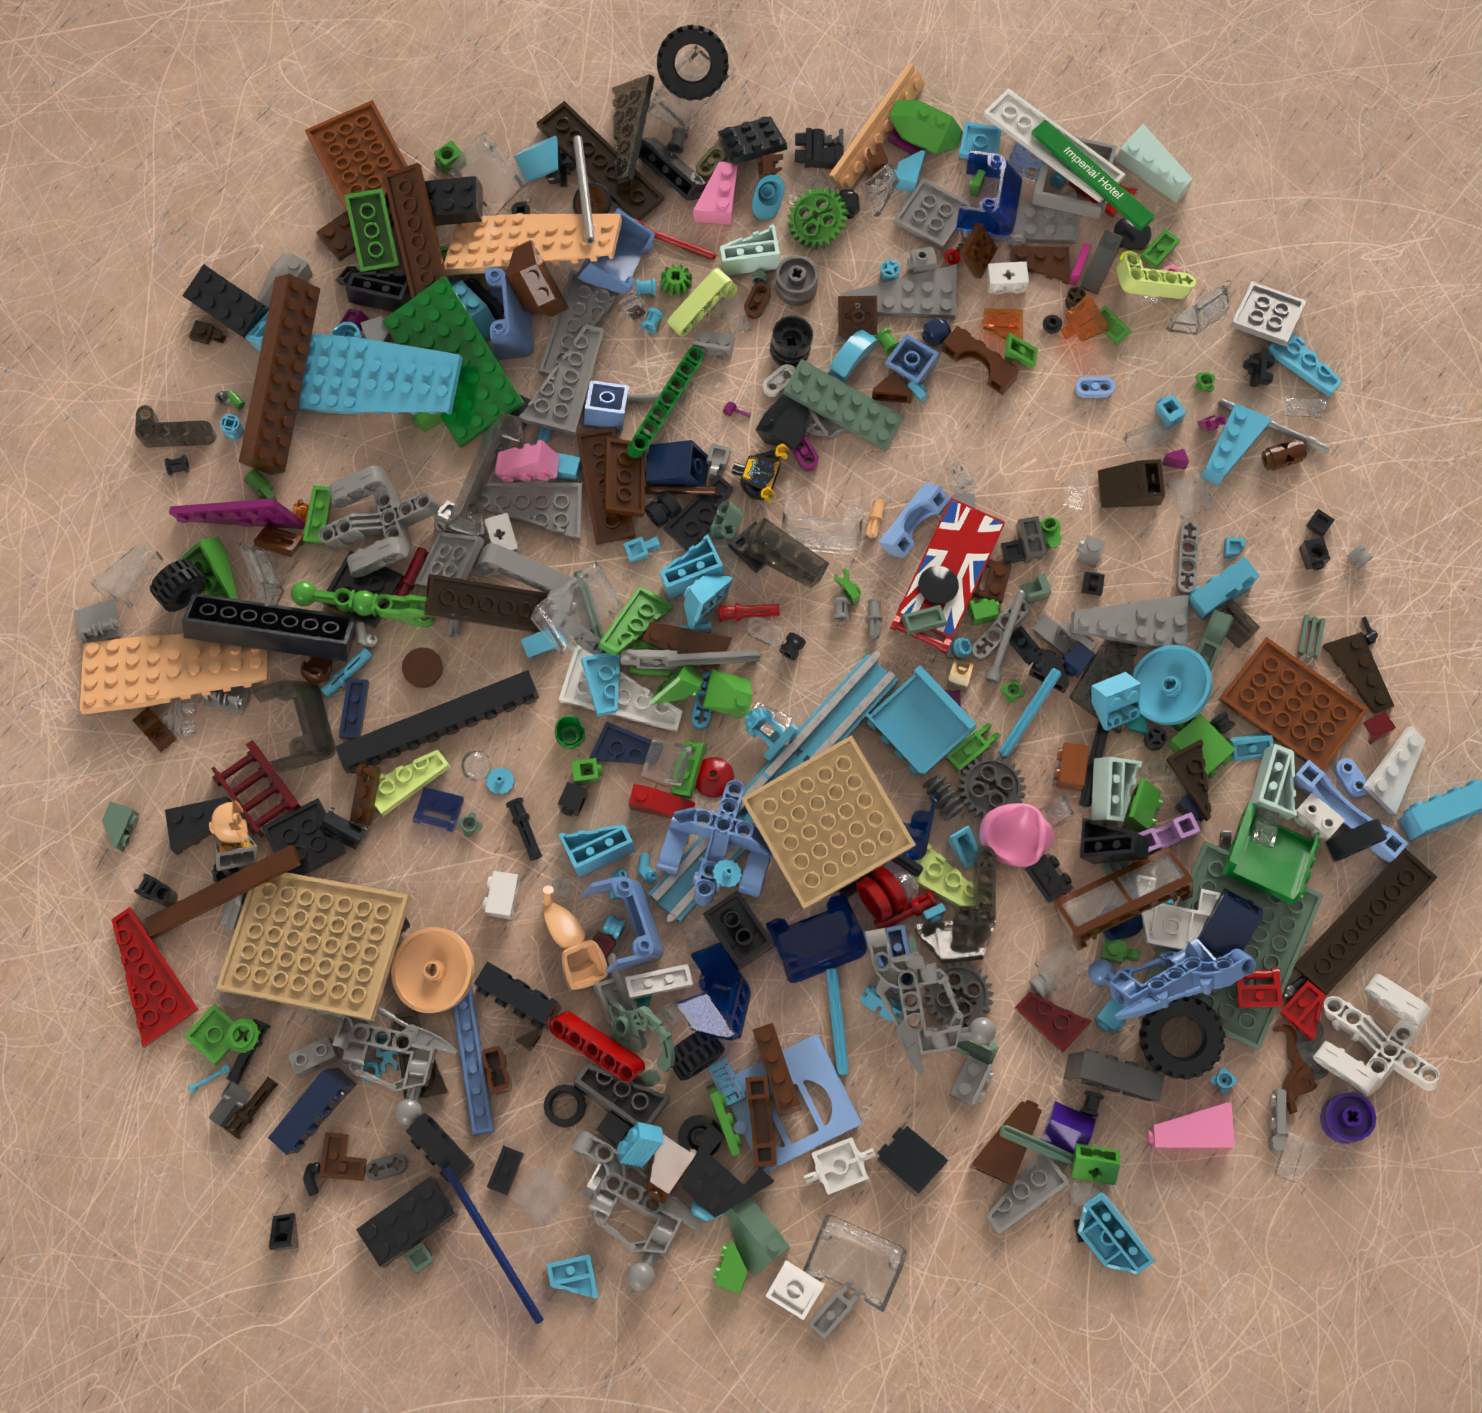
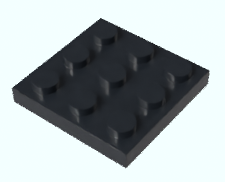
(752, 140)
(380, 582)
(301, 830)

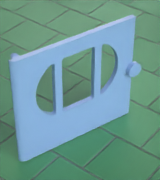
(810, 1063)

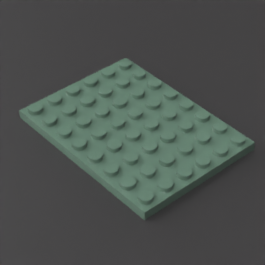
(1272, 945)

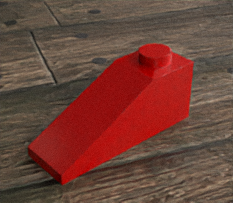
(656, 801)

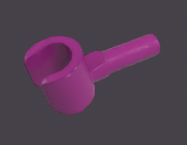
(731, 407)

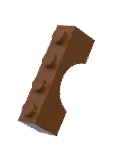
(962, 345)
(777, 1069)
(761, 1121)

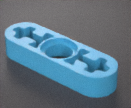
(696, 713)

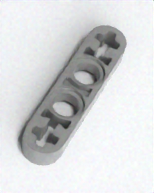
(1184, 556)
(998, 628)

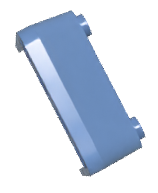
(647, 945)

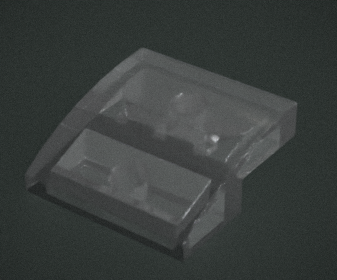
(806, 182)

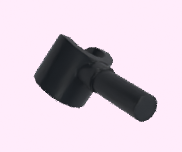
(1371, 635)

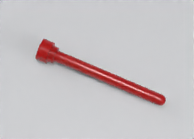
(682, 244)

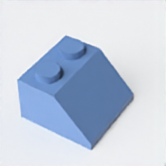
(913, 359)
(606, 405)

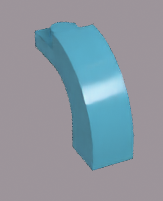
(853, 351)

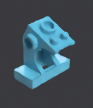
(757, 718)

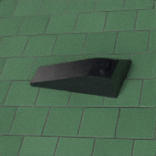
(783, 423)

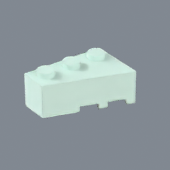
(751, 253)
(1275, 782)

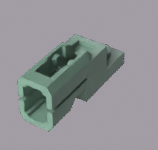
(1213, 636)

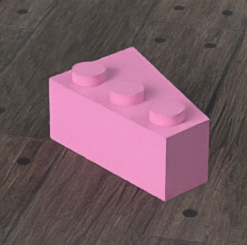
(718, 197)

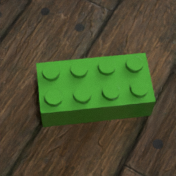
(372, 231)

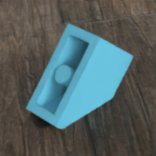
(909, 171)

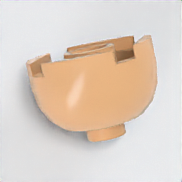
(228, 824)

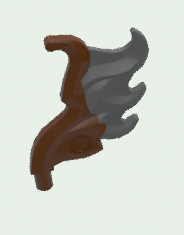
(1304, 1068)

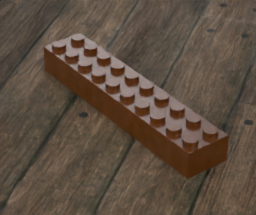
(279, 375)

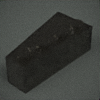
(783, 553)

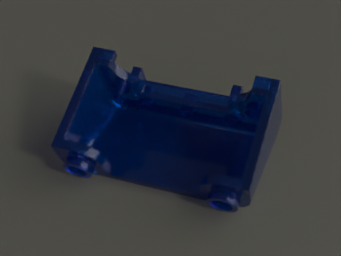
(818, 941)

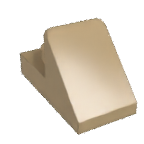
(960, 674)

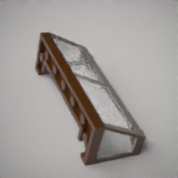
(1123, 895)

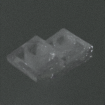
(1265, 827)

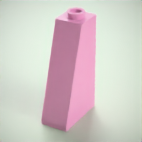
(1199, 1130)

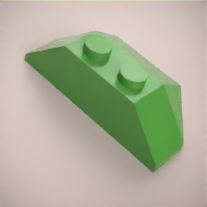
(925, 126)

